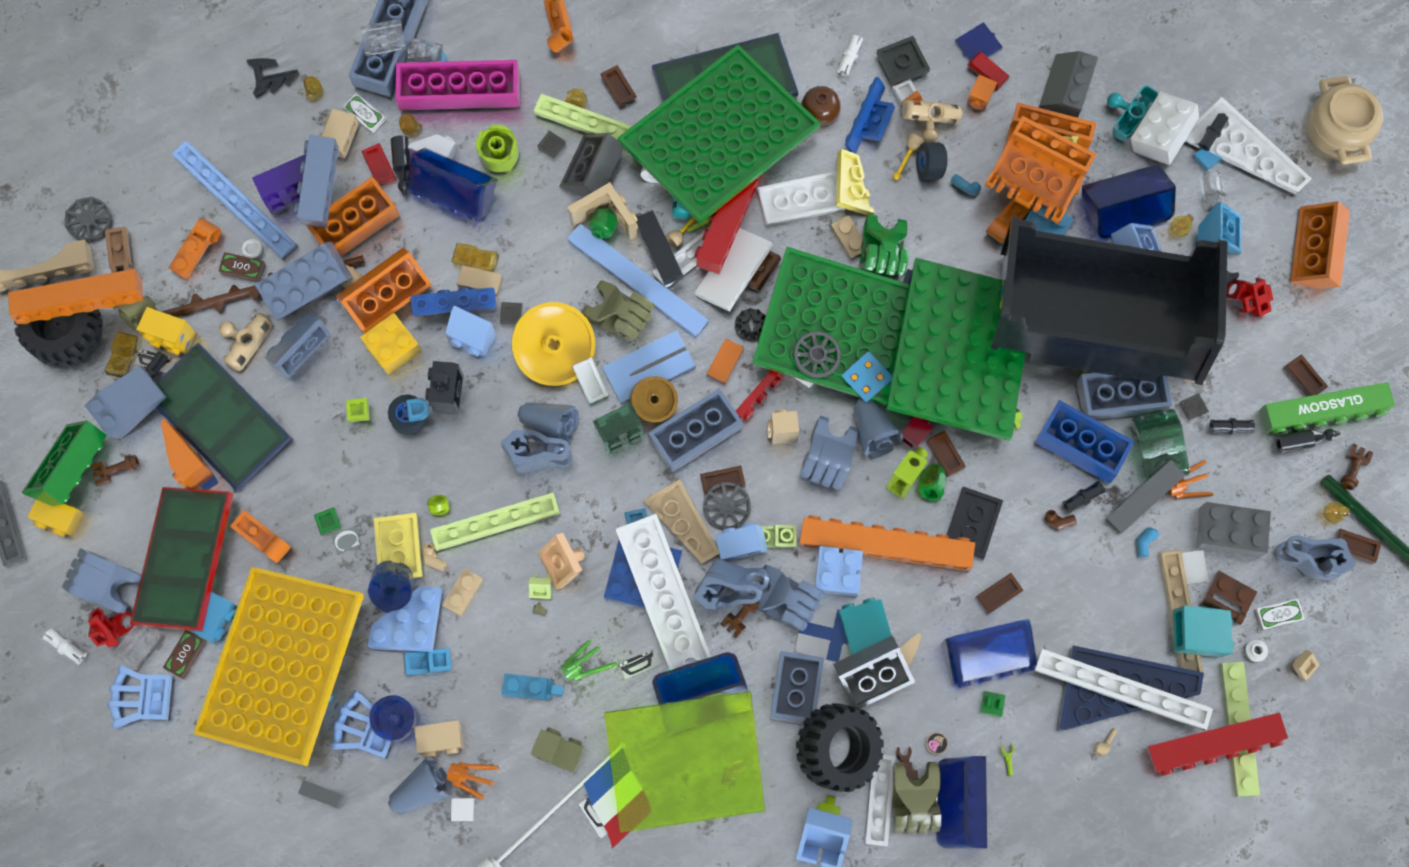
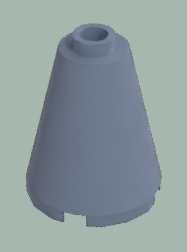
(550, 419)
(875, 429)
(420, 788)

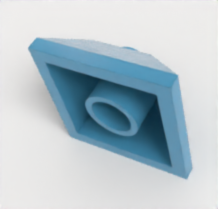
(1222, 224)

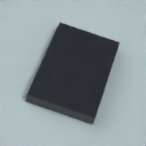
(975, 519)

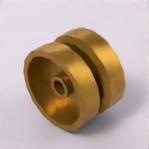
(666, 399)

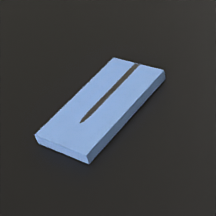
(661, 358)

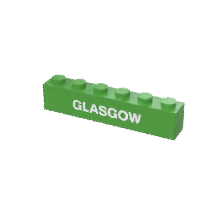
(1327, 407)

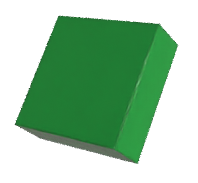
(327, 521)

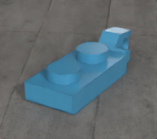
(530, 687)

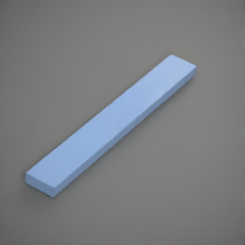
(235, 200)
(638, 280)

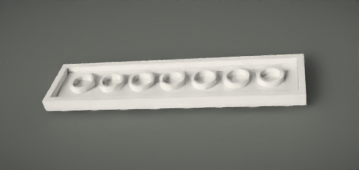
(663, 592)

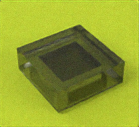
(551, 144)
(510, 312)
(1193, 407)

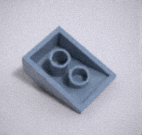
(125, 402)

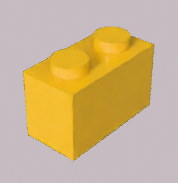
(60, 518)

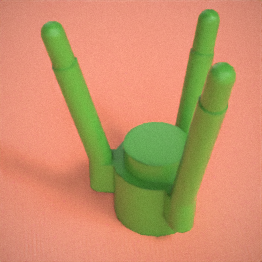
(572, 666)

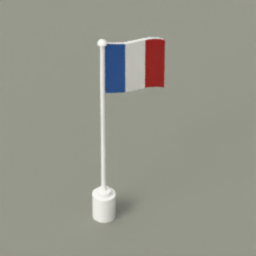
(602, 797)

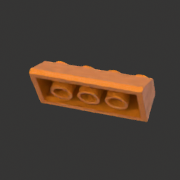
(1320, 245)

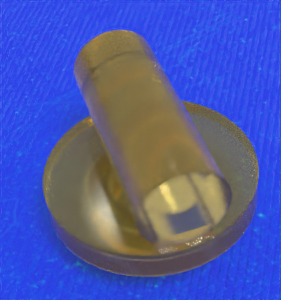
(312, 87)
(576, 97)
(409, 124)
(1182, 224)
(1335, 512)

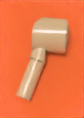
(1103, 748)

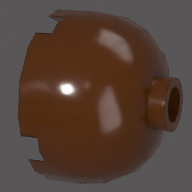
(822, 104)

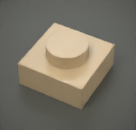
(1305, 665)

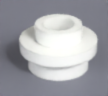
(1249, 650)

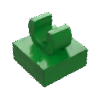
(992, 704)

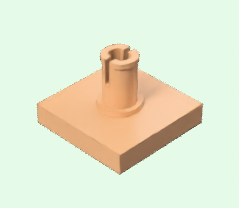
(561, 560)

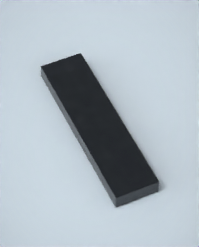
(659, 248)

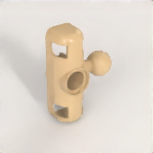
(942, 114)
(253, 331)

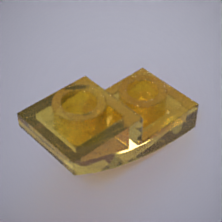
(473, 257)
(122, 354)

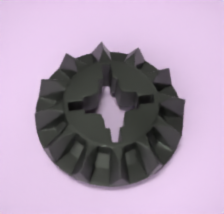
(745, 330)

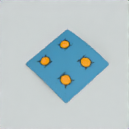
(867, 376)

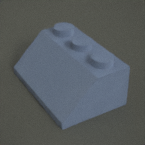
(297, 345)

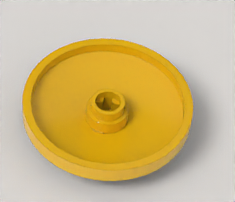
(552, 341)

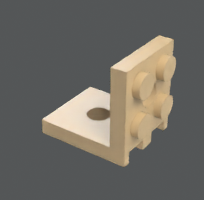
(604, 198)

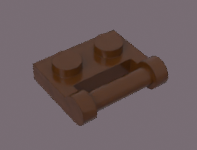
(1231, 591)

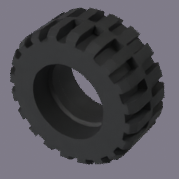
(67, 348)
(863, 752)

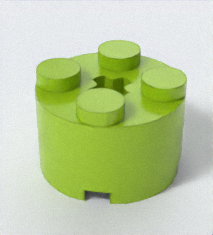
(497, 148)

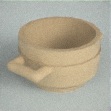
(1345, 120)

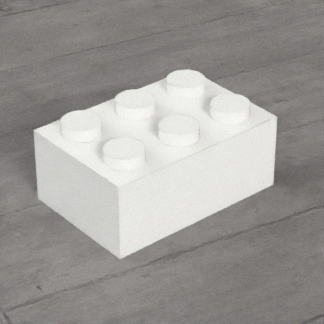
(1165, 128)

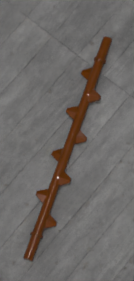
(217, 302)

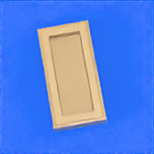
(477, 279)

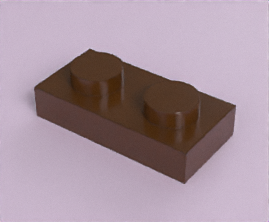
(764, 271)

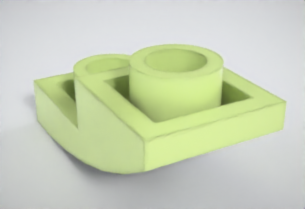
(780, 536)

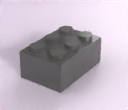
(1233, 529)

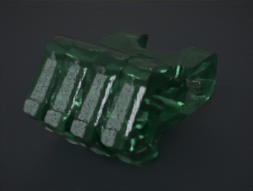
(1160, 440)

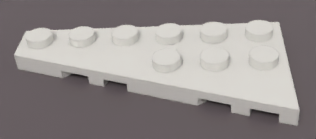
(1249, 149)

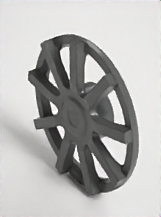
(87, 218)
(817, 355)
(726, 505)

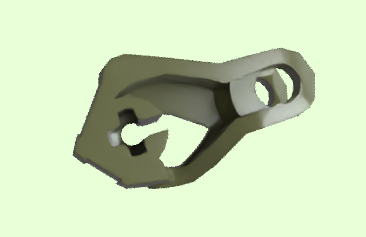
(619, 313)
(916, 800)

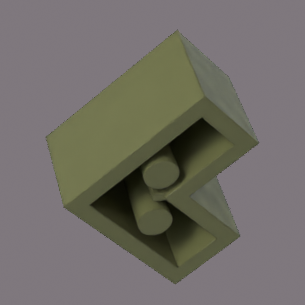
(557, 751)

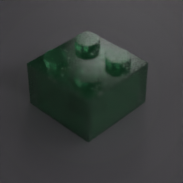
(618, 428)

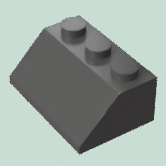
(1068, 83)
(592, 164)
(874, 672)

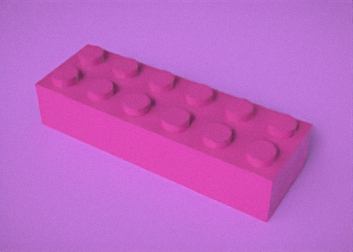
(457, 84)

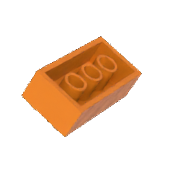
(356, 217)
(383, 290)

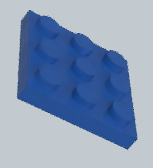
(621, 582)

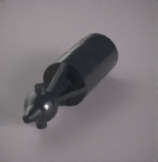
(401, 160)
(1303, 439)

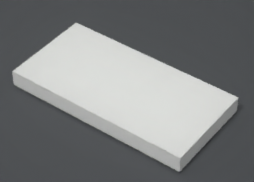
(799, 199)
(739, 267)

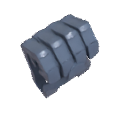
(547, 455)
(829, 455)
(1335, 556)
(722, 574)
(98, 580)
(788, 600)

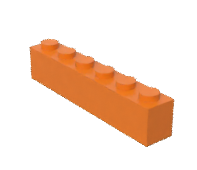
(75, 296)

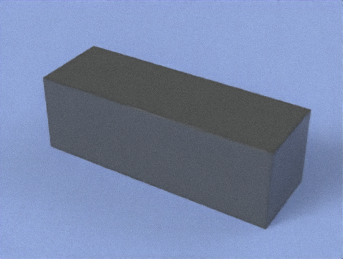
(321, 794)

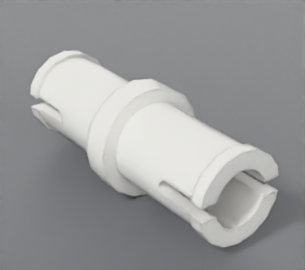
(849, 55)
(64, 646)

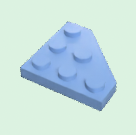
(411, 626)

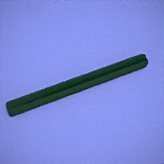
(1366, 516)

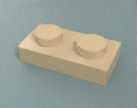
(848, 237)
(462, 592)

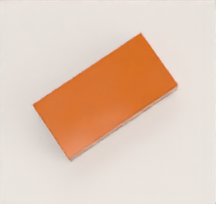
(725, 361)

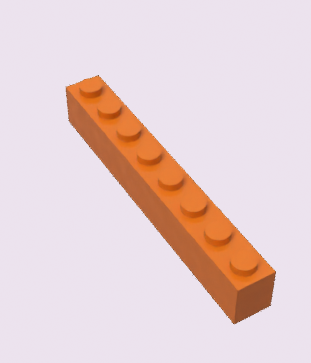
(888, 544)

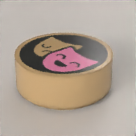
(936, 743)

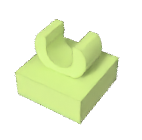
(540, 587)

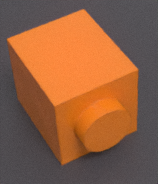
(981, 93)

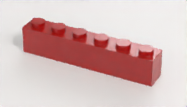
(723, 230)
(1217, 743)

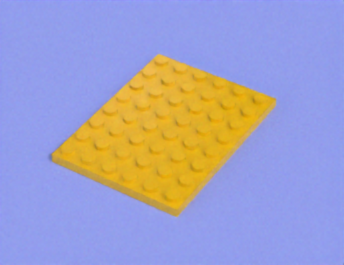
(279, 665)

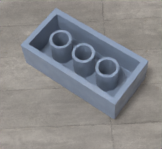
(317, 181)
(303, 281)
(1115, 396)
(695, 430)

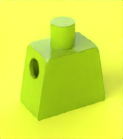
(907, 472)

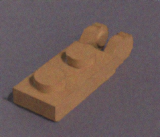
(118, 249)

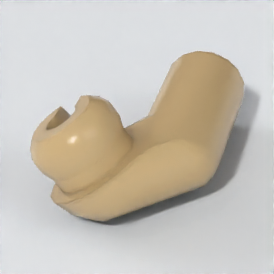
(430, 557)

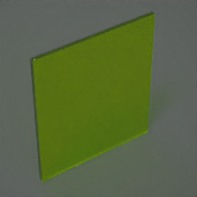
(684, 761)

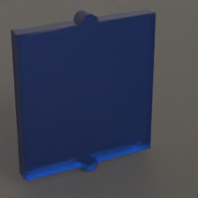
(978, 40)

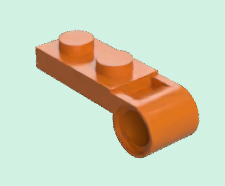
(559, 25)
(1000, 224)
(194, 247)
(260, 536)

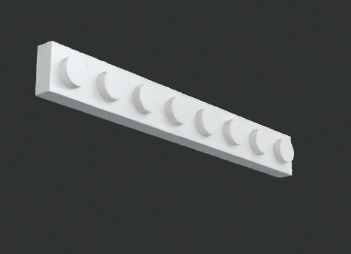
(1124, 689)

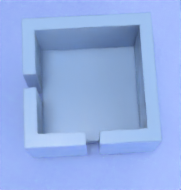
(838, 572)
(825, 832)

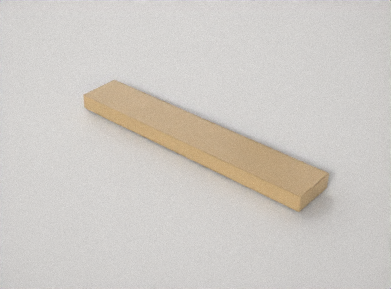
(1177, 596)

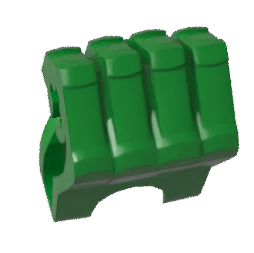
(883, 248)

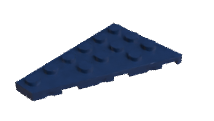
(1086, 706)

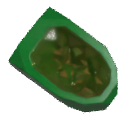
(932, 482)

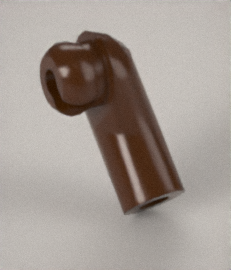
(1058, 522)

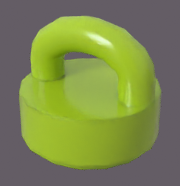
(438, 505)

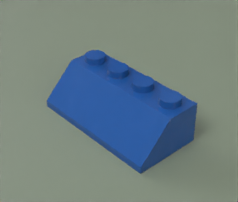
(1084, 442)

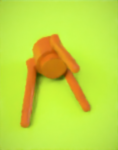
(1179, 488)
(458, 773)

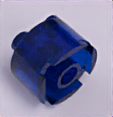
(391, 586)
(389, 706)

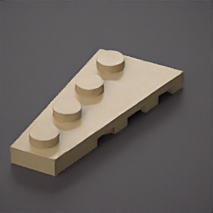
(683, 519)

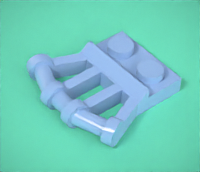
(153, 697)
(370, 741)

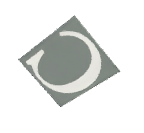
(346, 540)

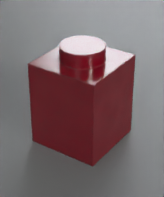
(916, 432)

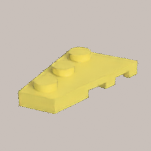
(850, 185)

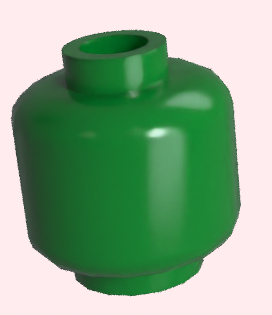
(603, 223)

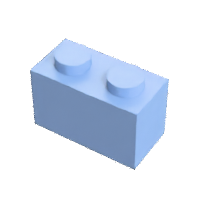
(741, 542)

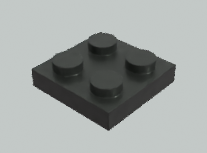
(903, 60)

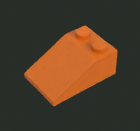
(183, 460)

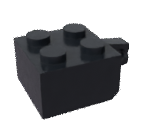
(445, 387)

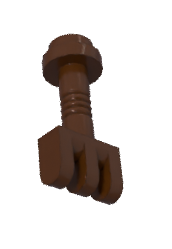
(130, 462)
(1350, 481)
(736, 621)

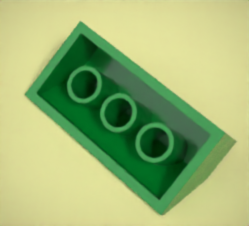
(65, 463)

